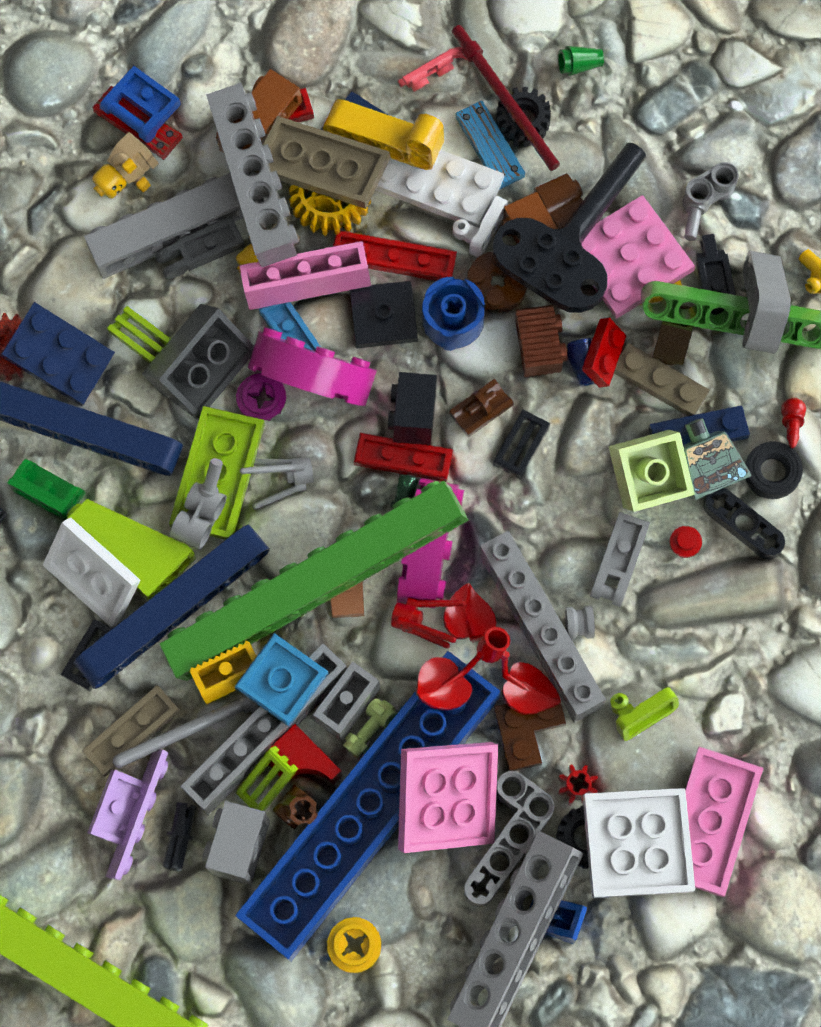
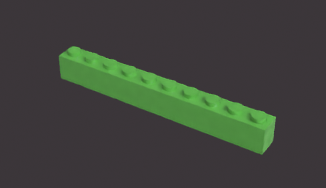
(316, 579)

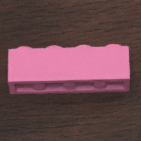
(306, 275)

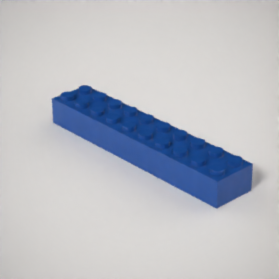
(354, 822)

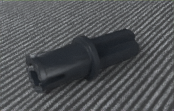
(179, 836)

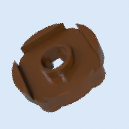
(495, 297)

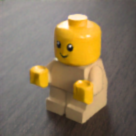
(126, 164)

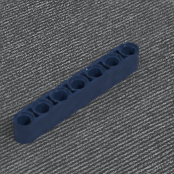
(88, 430)
(171, 606)

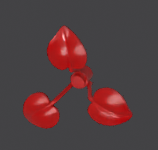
(444, 686)

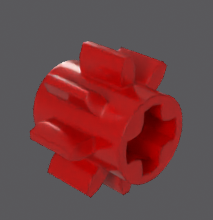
(574, 774)

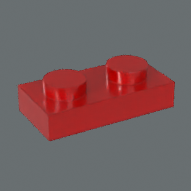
(604, 352)

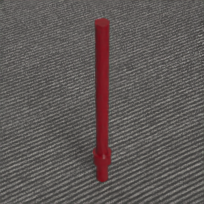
(473, 53)

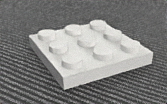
(638, 843)

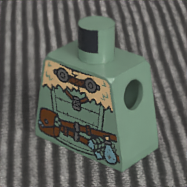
(712, 460)

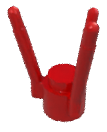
(409, 620)

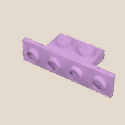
(123, 810)

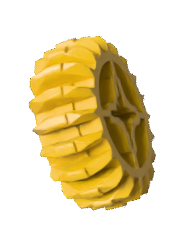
(311, 211)

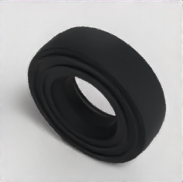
(782, 453)

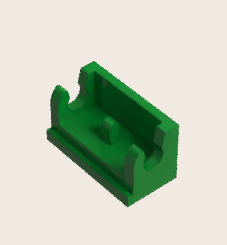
(45, 489)

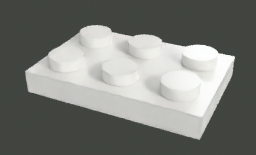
(91, 572)

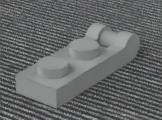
(620, 558)

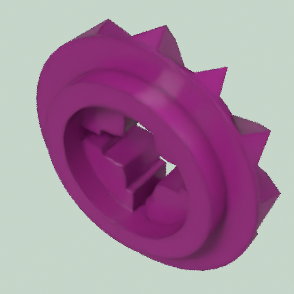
(252, 387)

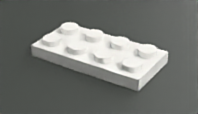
(451, 188)

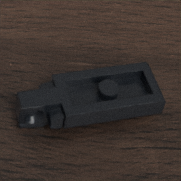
(714, 269)

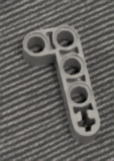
(767, 301)
(504, 845)

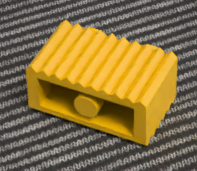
(220, 675)

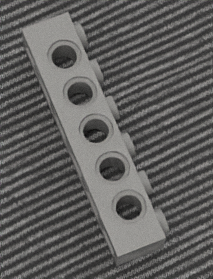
(226, 107)
(541, 626)
(249, 743)
(531, 926)

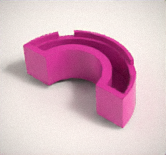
(311, 370)
(424, 567)

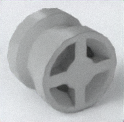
(580, 622)

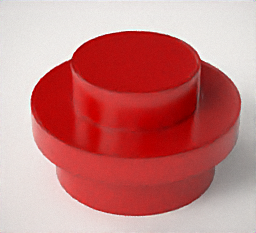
(685, 541)

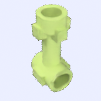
(380, 714)

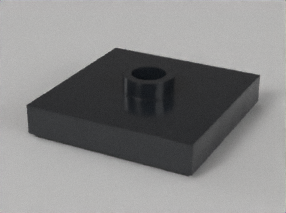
(384, 314)

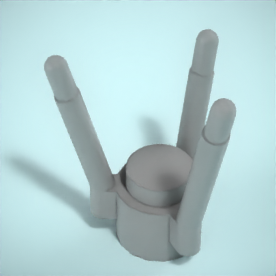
(297, 471)

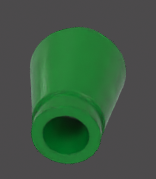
(579, 59)

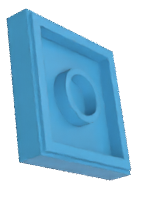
(281, 680)

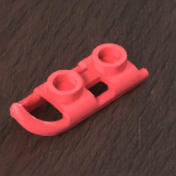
(441, 65)

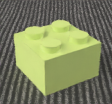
(651, 470)

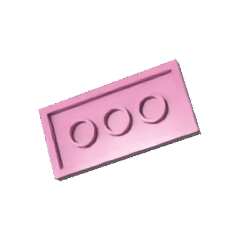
(718, 809)

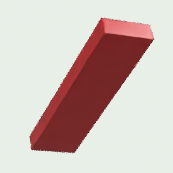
(403, 257)

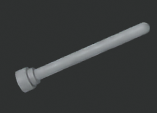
(241, 704)

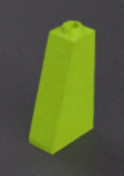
(144, 551)

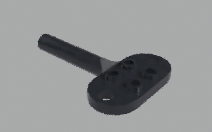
(553, 259)

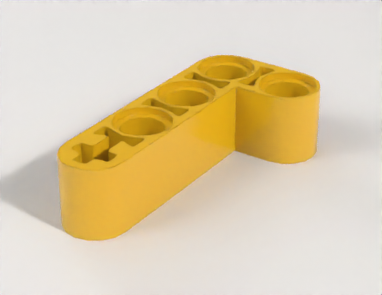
(406, 142)

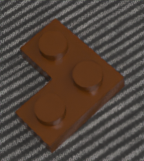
(519, 732)

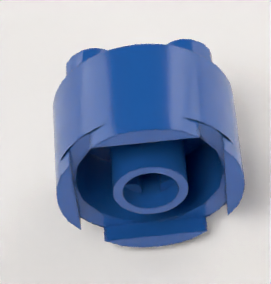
(467, 315)

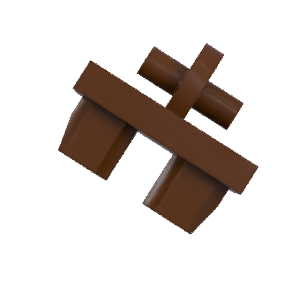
(481, 408)

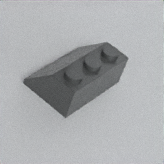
(199, 360)

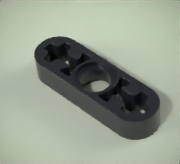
(744, 536)

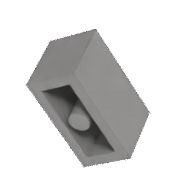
(347, 701)

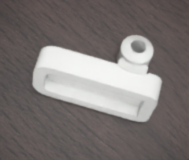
(481, 237)

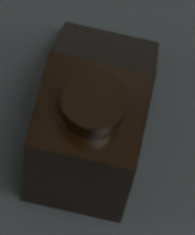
(673, 342)

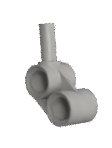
(711, 190)
(204, 508)

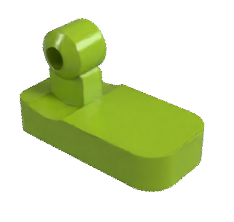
(635, 720)

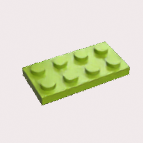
(233, 441)

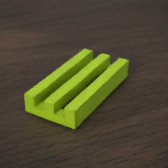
(121, 321)
(280, 764)

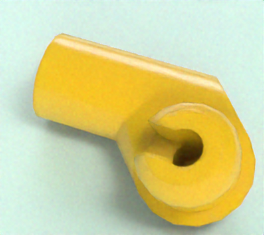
(812, 263)

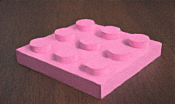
(635, 251)
(447, 796)

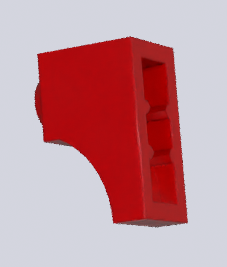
(305, 756)

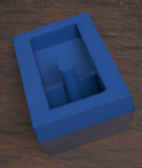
(566, 921)

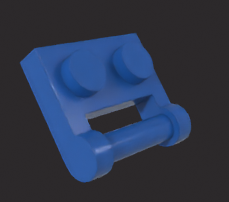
(146, 96)

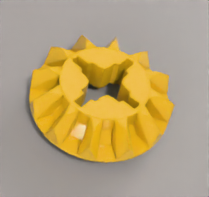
(355, 928)

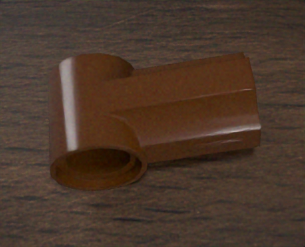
(296, 808)

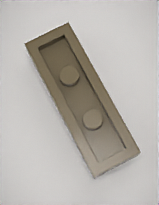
(660, 380)
(131, 729)

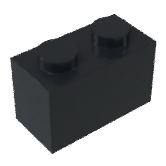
(413, 409)

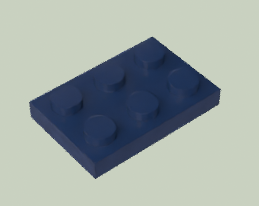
(57, 354)

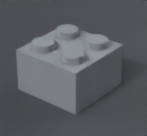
(236, 842)

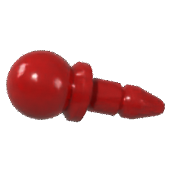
(793, 419)

